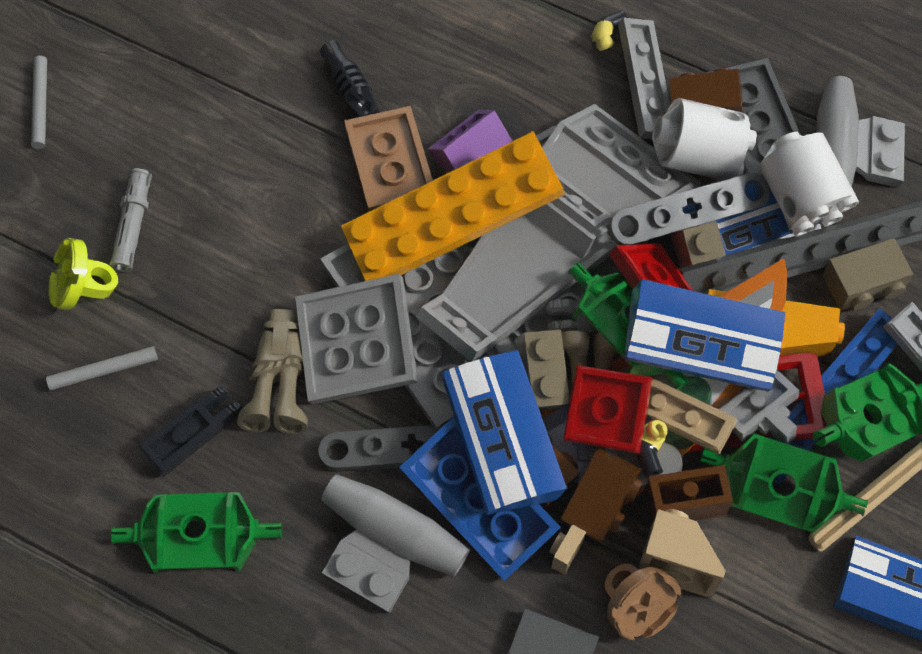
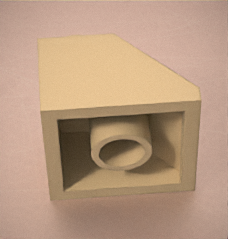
(684, 552)

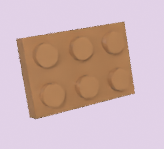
(387, 155)

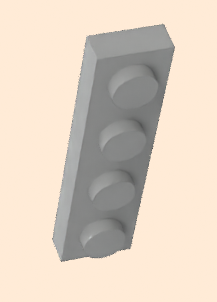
(644, 73)

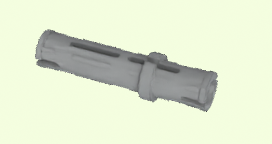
(133, 207)

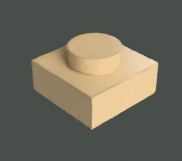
(566, 547)

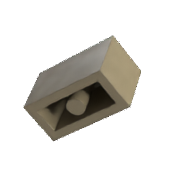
(867, 275)
(545, 367)

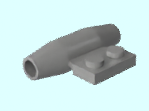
(866, 145)
(386, 538)

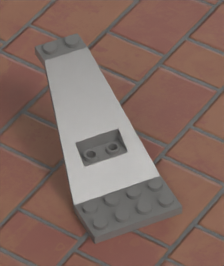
(529, 259)

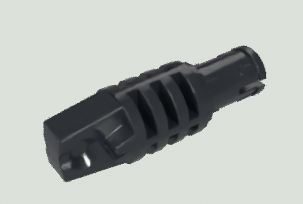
(349, 81)

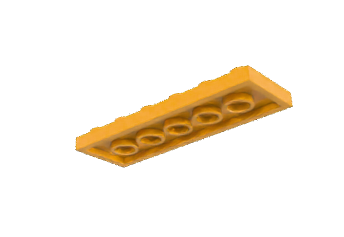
(453, 209)

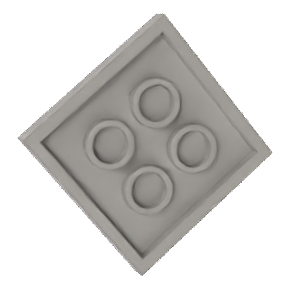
(356, 339)

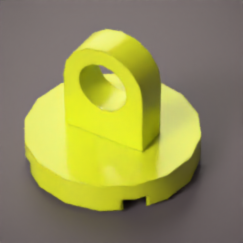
(75, 278)

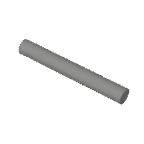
(39, 102)
(101, 368)

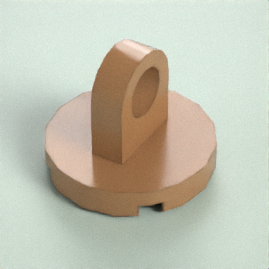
(640, 600)

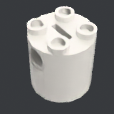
(703, 139)
(807, 181)

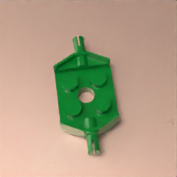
(604, 305)
(889, 399)
(816, 479)
(224, 544)

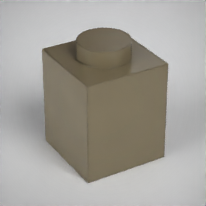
(697, 244)

